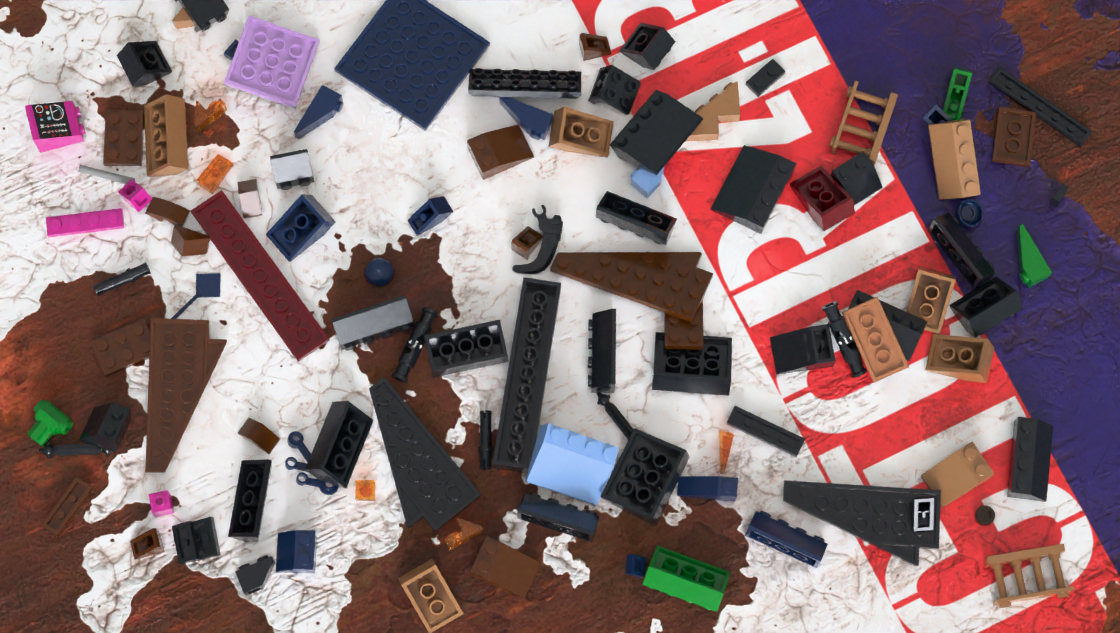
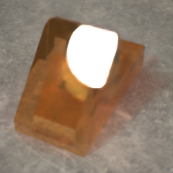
(206, 117)
(468, 531)

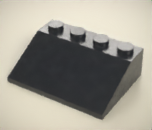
(655, 132)
(753, 188)
(693, 370)
(645, 476)

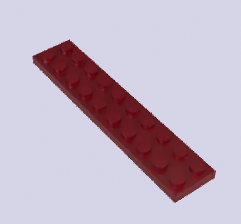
(260, 276)

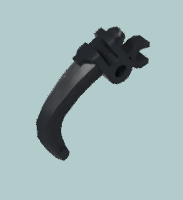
(551, 233)

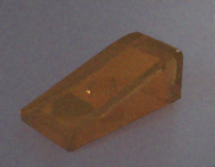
(214, 173)
(725, 441)

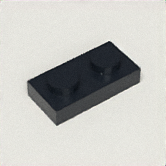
(765, 77)

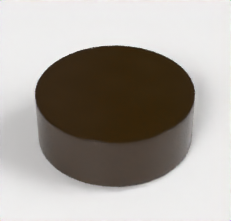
(984, 515)

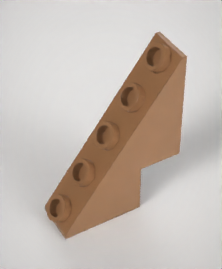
(721, 108)

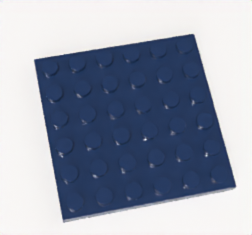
(412, 58)

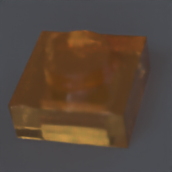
(365, 490)

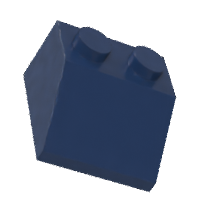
(296, 552)

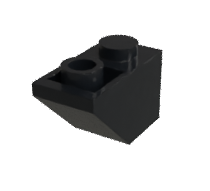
(255, 576)

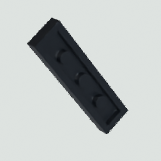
(765, 431)

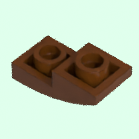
(166, 210)

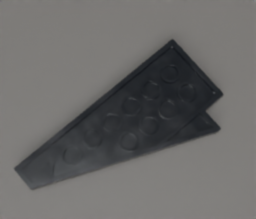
(422, 470)
(869, 513)

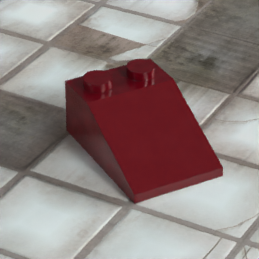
(823, 198)

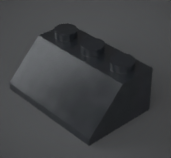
(986, 306)

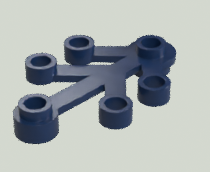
(301, 466)

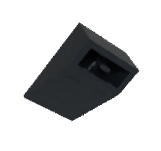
(803, 350)

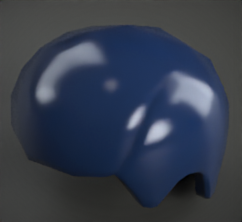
(969, 213)
(379, 272)

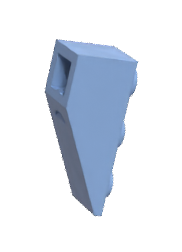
(645, 181)

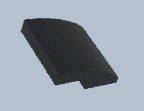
(196, 540)

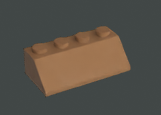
(166, 136)
(954, 159)

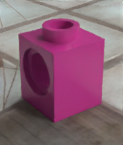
(135, 195)
(161, 503)

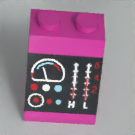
(55, 125)

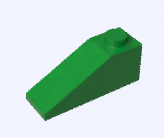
(957, 92)
(1031, 263)

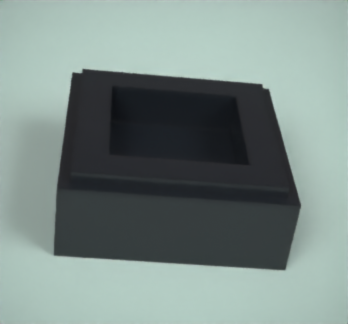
(1059, 195)

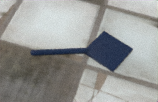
(206, 286)

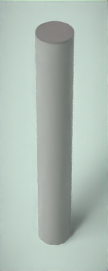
(104, 174)

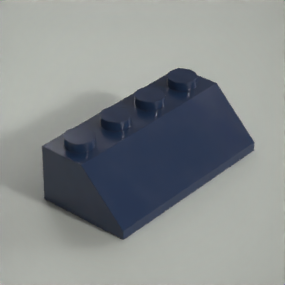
(786, 539)

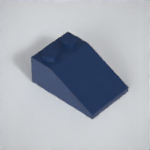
(300, 227)

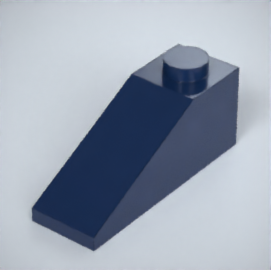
(321, 109)
(531, 119)
(708, 487)

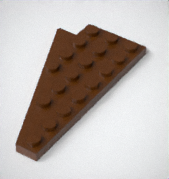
(654, 279)
(178, 374)

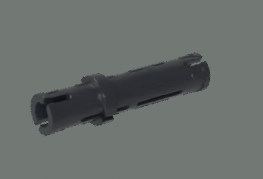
(116, 281)
(485, 448)

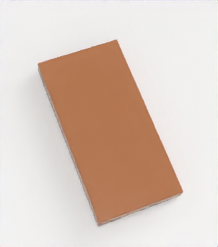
(875, 339)

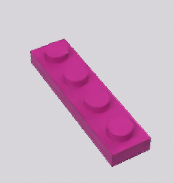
(85, 222)

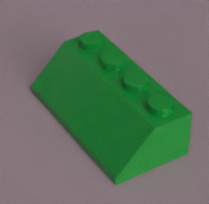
(686, 578)

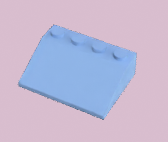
(571, 463)

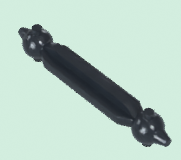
(615, 414)
(73, 449)

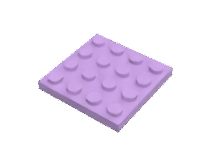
(271, 61)

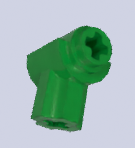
(48, 422)

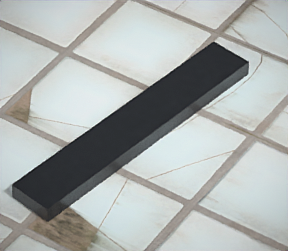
(1044, 109)

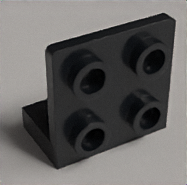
(615, 89)

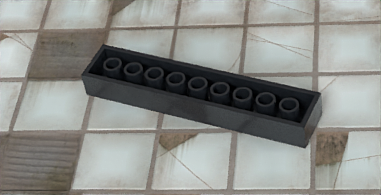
(527, 374)

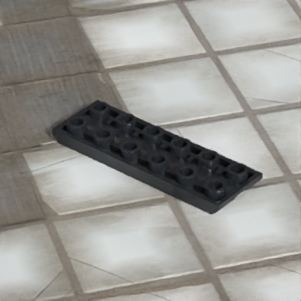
(524, 83)

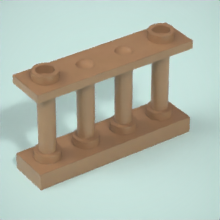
(881, 120)
(1034, 556)

